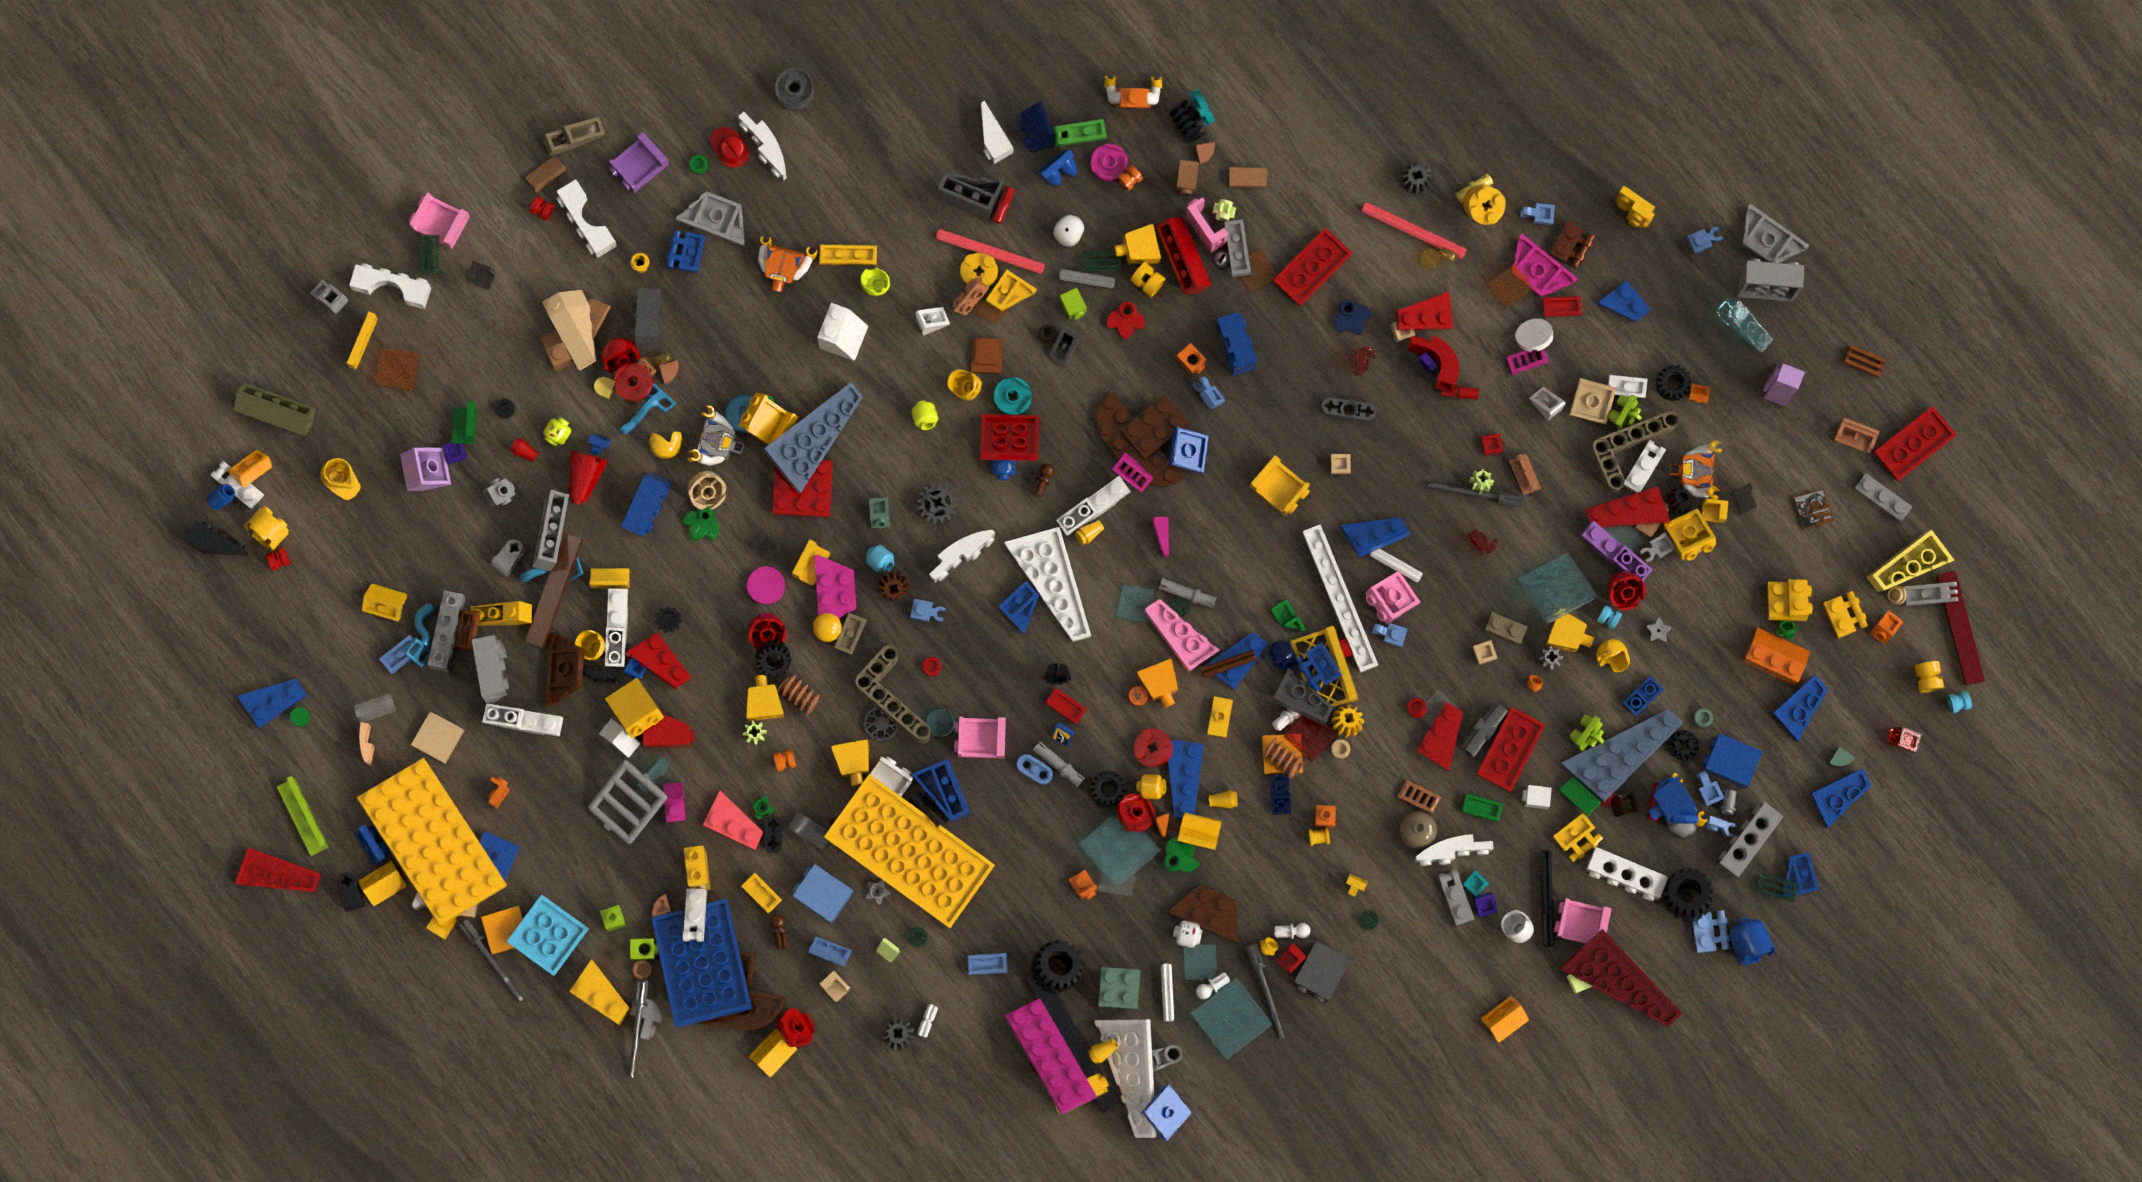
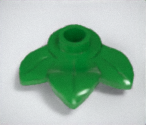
(699, 526)
(1182, 854)

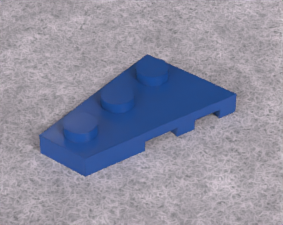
(1373, 535)
(1234, 676)
(272, 701)
(1800, 706)
(1839, 795)

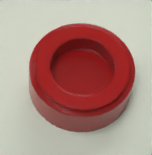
(1345, 647)
(931, 666)
(1416, 708)

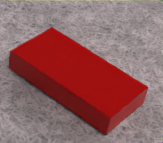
(1561, 306)
(1065, 706)

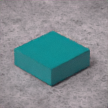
(1475, 883)

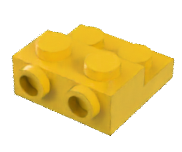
(1639, 210)
(1690, 535)
(1789, 600)

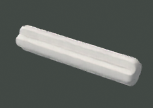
(1397, 564)
(1167, 992)

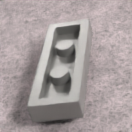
(1237, 248)
(1883, 498)

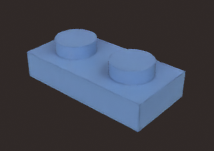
(396, 657)

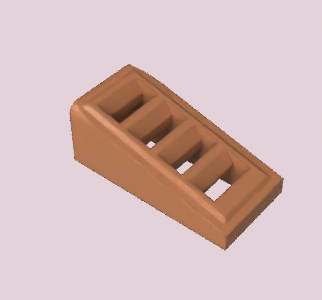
(1436, 798)

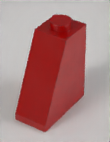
(668, 734)

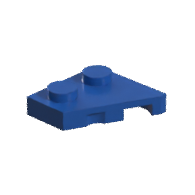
(1020, 606)

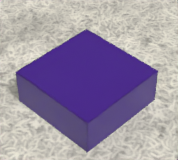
(1428, 364)
(454, 452)
(1485, 904)

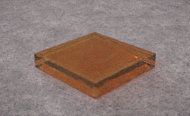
(397, 369)

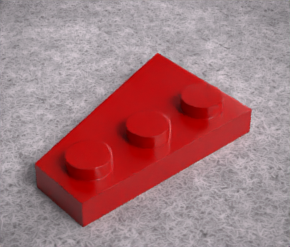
(1426, 315)
(659, 659)
(1442, 736)

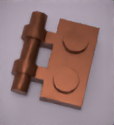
(1566, 242)

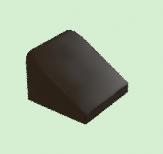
(1624, 804)

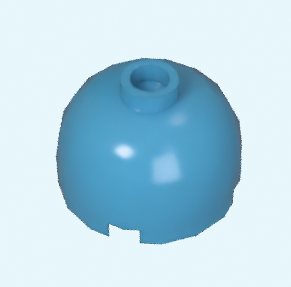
(735, 410)

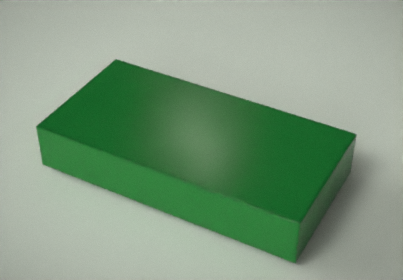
(1580, 796)
(1482, 807)

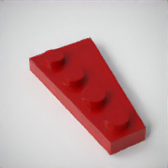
(1639, 508)
(270, 871)

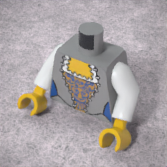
(716, 440)

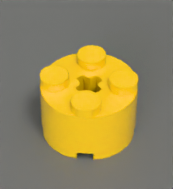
(1484, 194)
(266, 528)

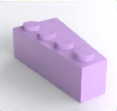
(1783, 384)

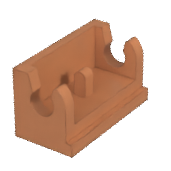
(1856, 435)

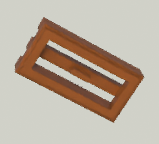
(1866, 354)
(469, 630)

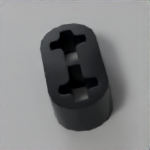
(778, 835)

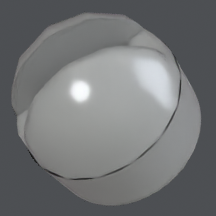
(1225, 261)

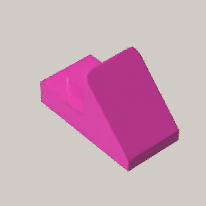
(674, 803)

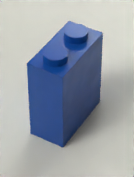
(1731, 760)

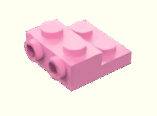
(1391, 597)

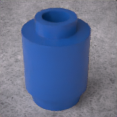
(221, 496)

